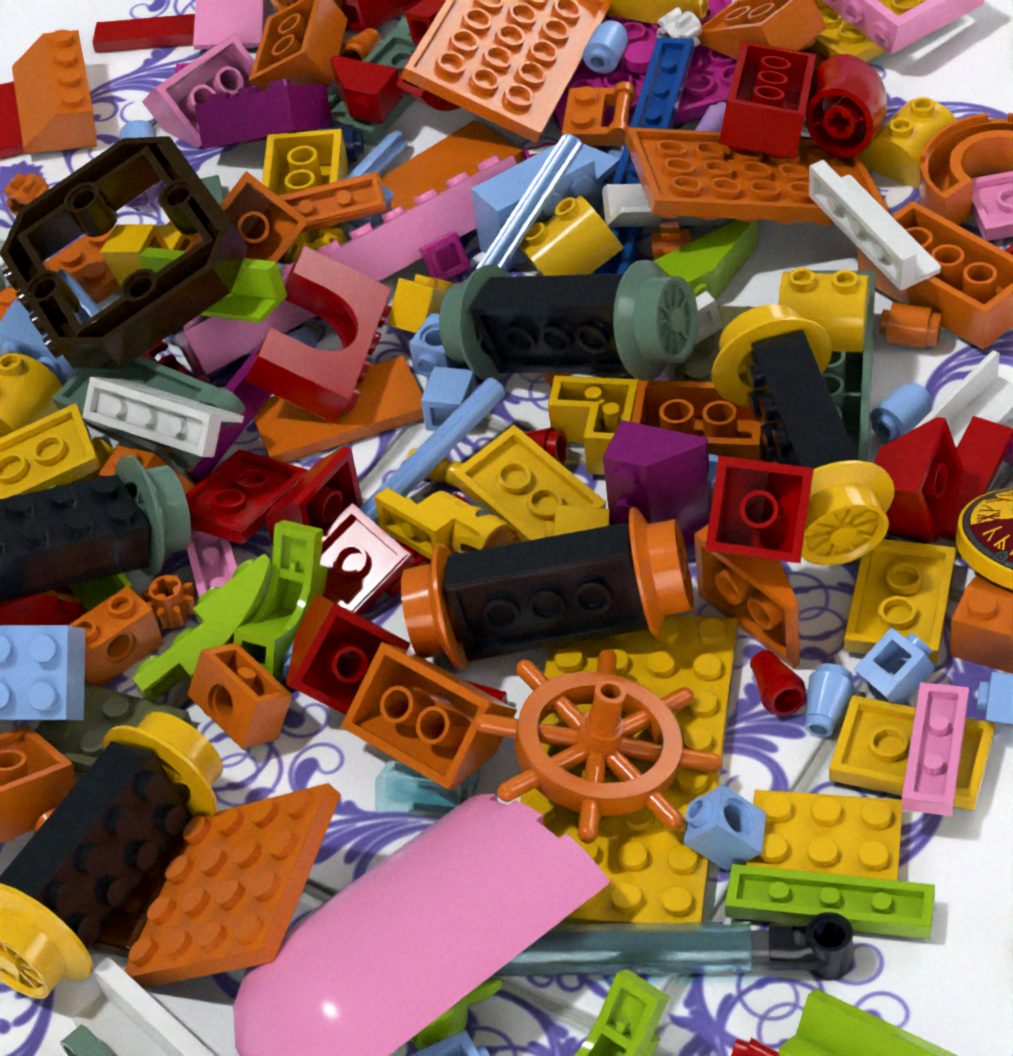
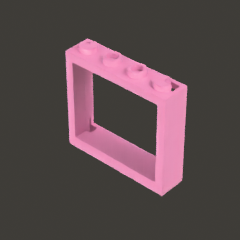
(880, 22)

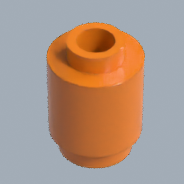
(911, 325)

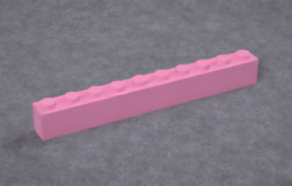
(375, 252)

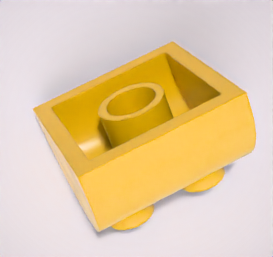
(902, 138)
(571, 241)
(832, 300)
(25, 392)

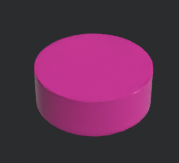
(638, 56)

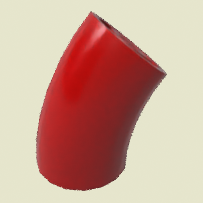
(845, 105)

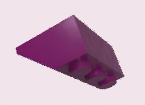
(660, 475)

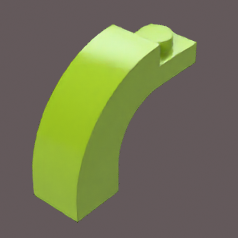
(291, 589)
(626, 1019)

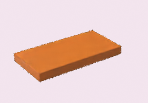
(444, 160)
(385, 402)

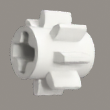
(680, 26)

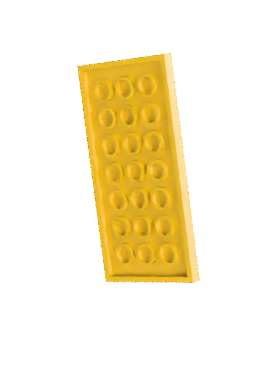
(647, 863)

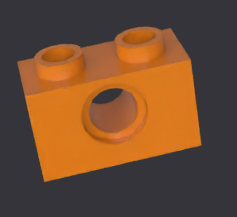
(117, 636)
(239, 695)

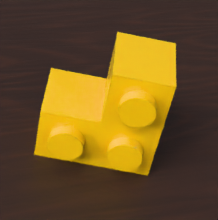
(130, 240)
(591, 412)

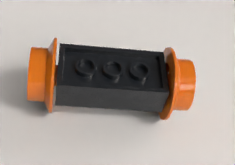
(547, 591)

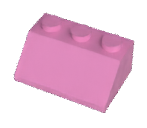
(216, 71)

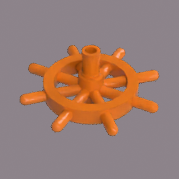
(597, 744)

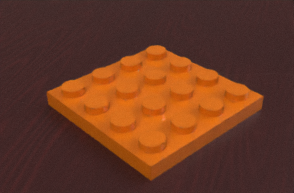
(232, 888)

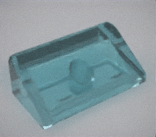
(411, 793)

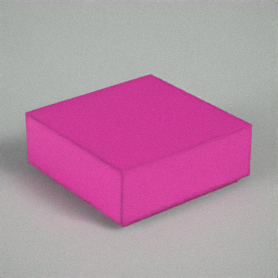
(445, 257)

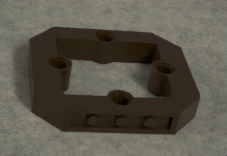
(150, 302)

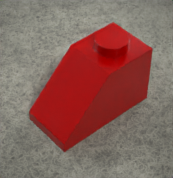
(366, 88)

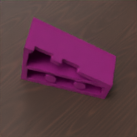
(256, 113)

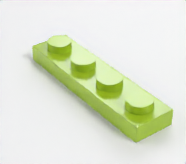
(798, 896)

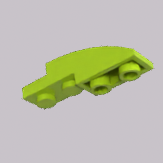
(218, 616)

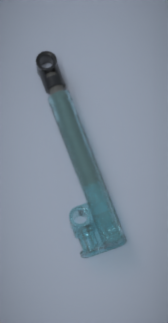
(688, 948)

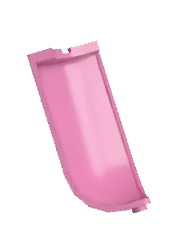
(414, 934)

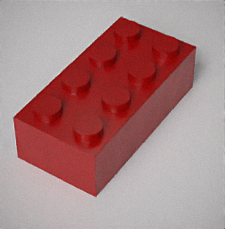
(767, 100)

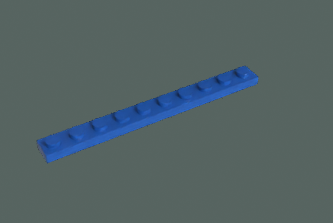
(655, 110)

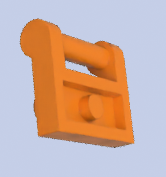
(587, 111)

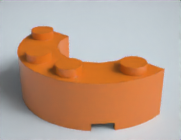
(958, 154)

